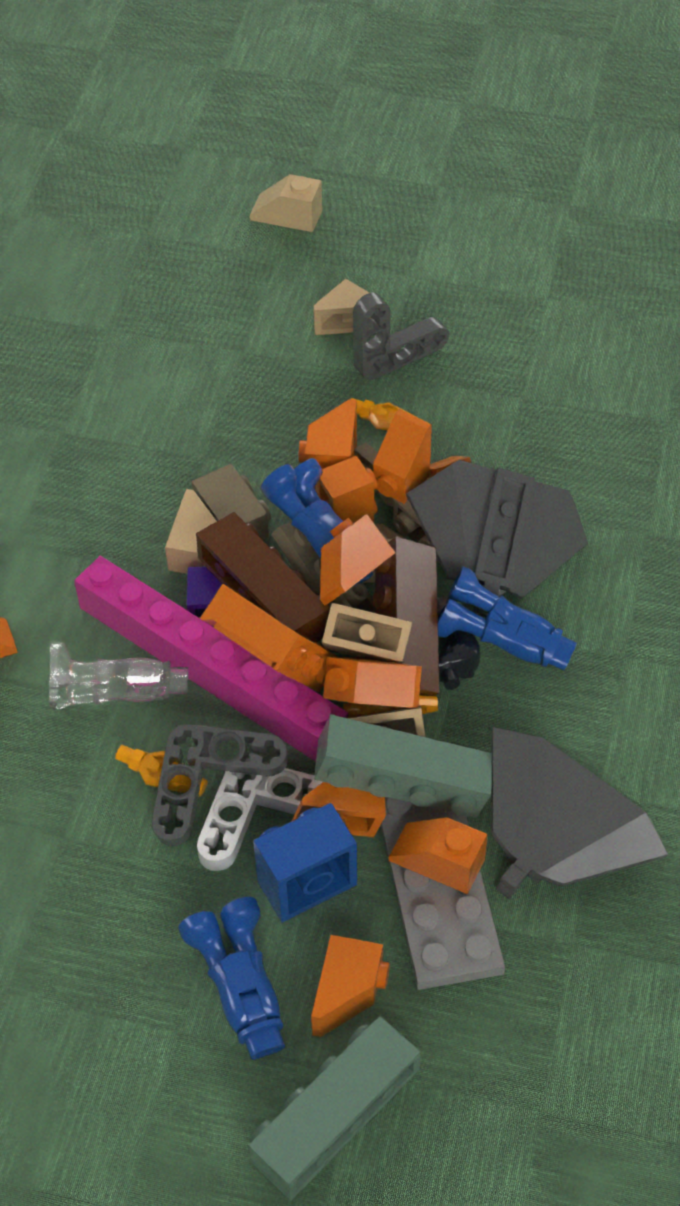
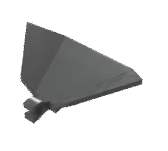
(497, 526)
(560, 817)

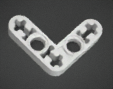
(255, 792)

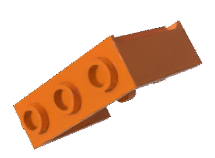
(267, 638)

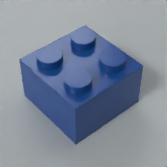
(306, 861)

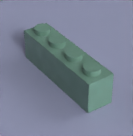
(403, 766)
(333, 1107)

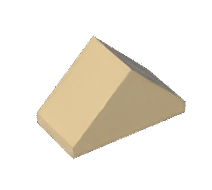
(335, 310)

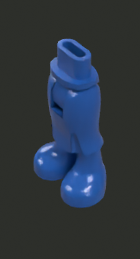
(296, 496)
(505, 625)
(239, 977)

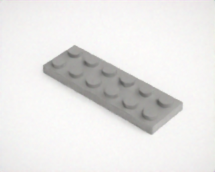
(445, 930)

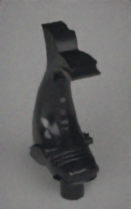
(461, 656)

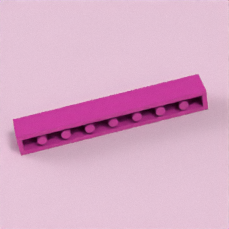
(212, 659)

